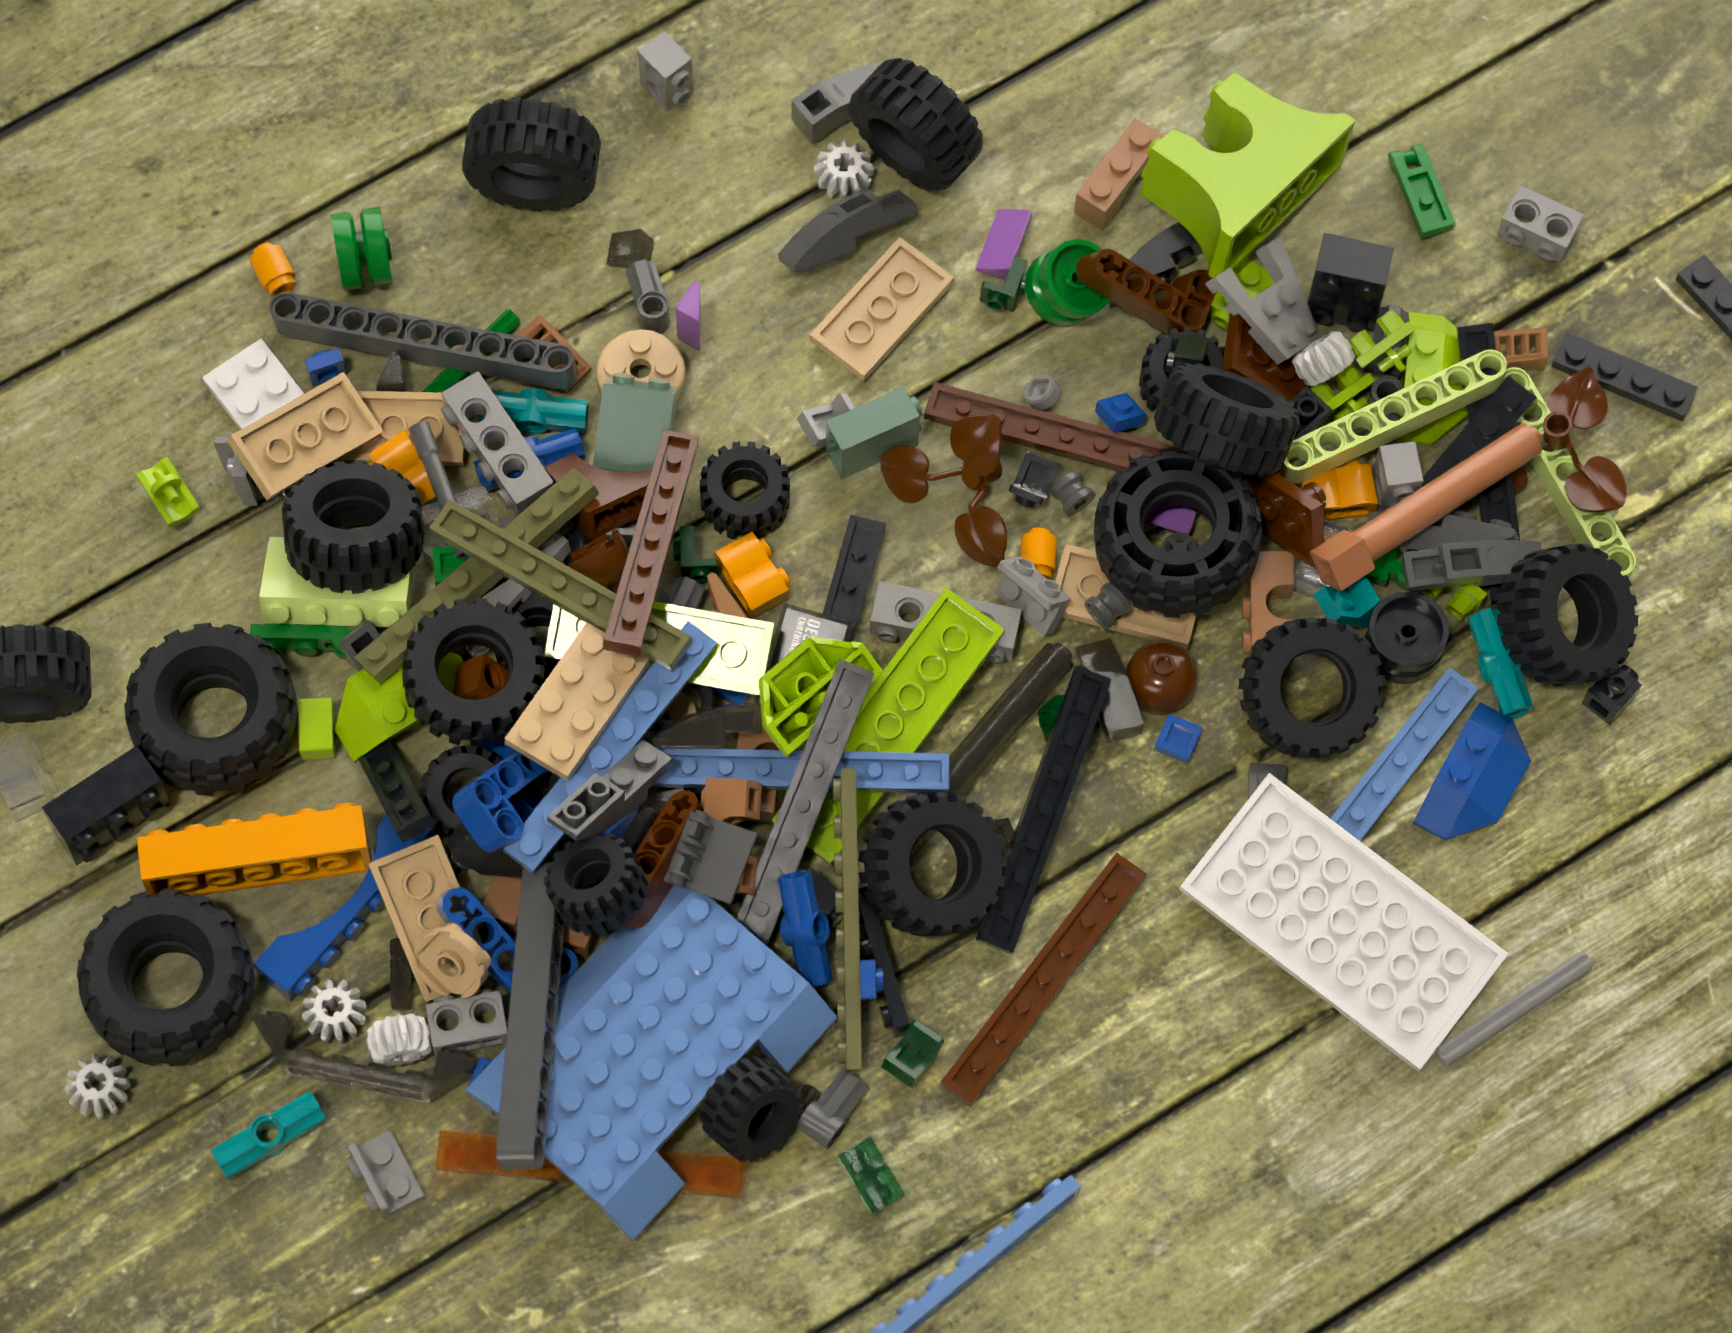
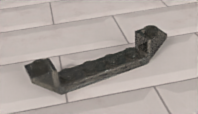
(449, 1072)

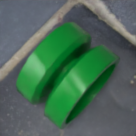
(362, 248)
(1055, 287)

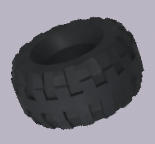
(1172, 580)
(202, 661)
(154, 927)

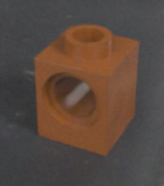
(479, 678)

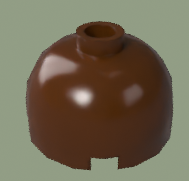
(602, 560)
(1162, 677)

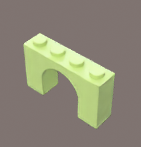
(293, 600)

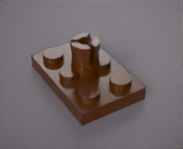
(1249, 360)
(1290, 513)

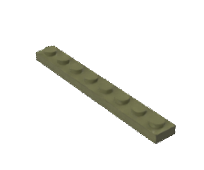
(474, 578)
(549, 578)
(848, 937)

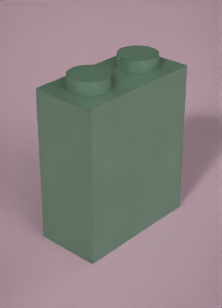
(633, 422)
(868, 431)

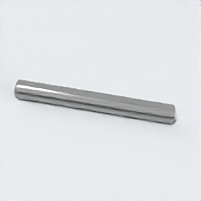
(1514, 1009)

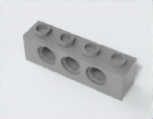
(473, 398)
(895, 600)

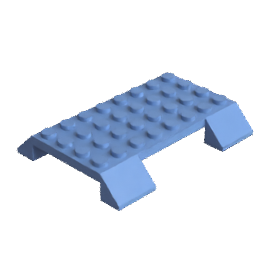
(647, 1037)

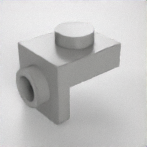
(814, 420)

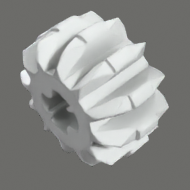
(840, 158)
(1323, 358)
(327, 1001)
(399, 1040)
(107, 1075)

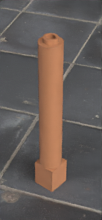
(1351, 555)

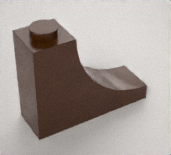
(618, 497)

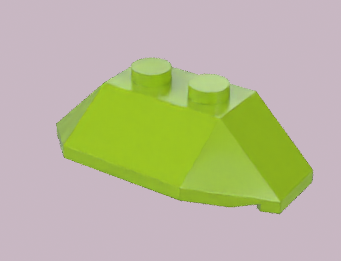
(1433, 350)
(797, 686)
(379, 712)

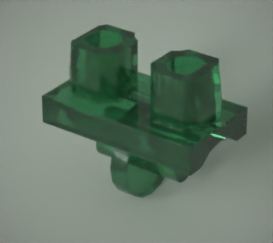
(871, 1175)

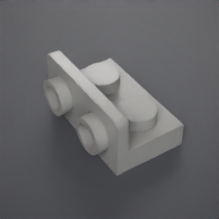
(232, 465)
(1029, 590)
(385, 1174)

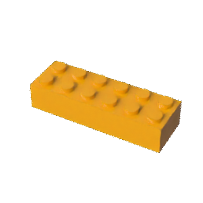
(256, 851)

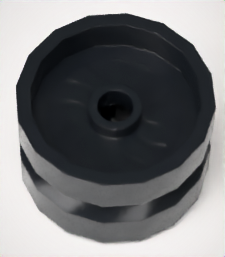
(1407, 636)

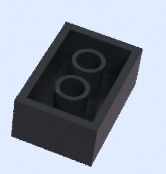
(1349, 282)
(107, 806)

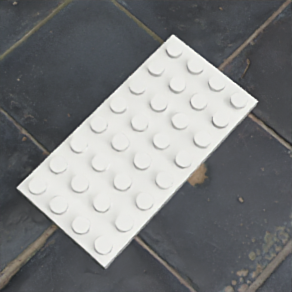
(1343, 922)

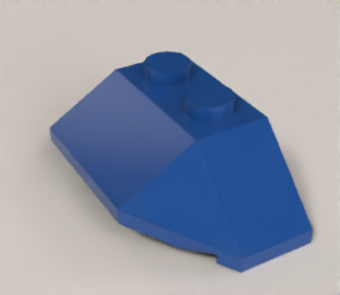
(1475, 777)

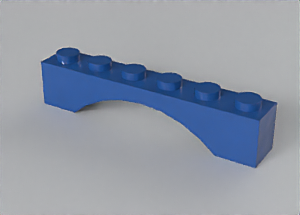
(299, 956)

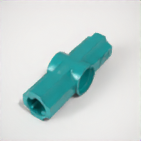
(536, 411)
(1497, 667)
(290, 1122)

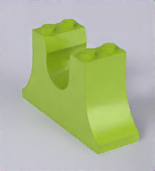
(1261, 171)

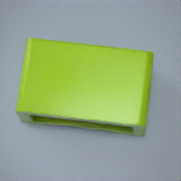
(316, 728)

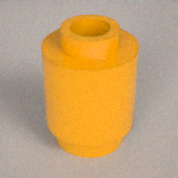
(273, 269)
(1041, 550)

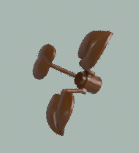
(1581, 403)
(978, 443)

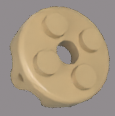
(646, 349)

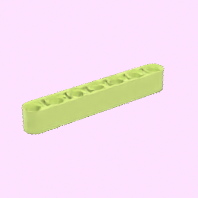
(1401, 402)
(1549, 464)

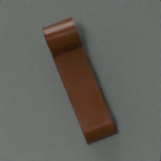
(1109, 271)
(658, 850)

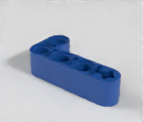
(485, 803)
(498, 939)

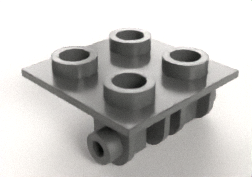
(710, 857)

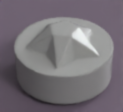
(1042, 392)

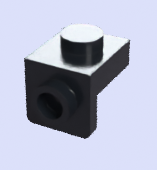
(1035, 479)

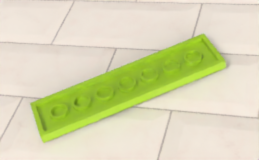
(912, 697)

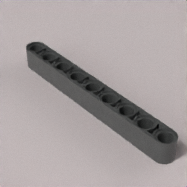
(435, 351)
(530, 1027)

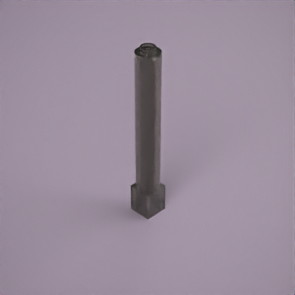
(1003, 723)

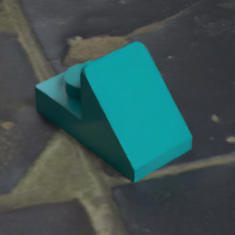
(1351, 605)

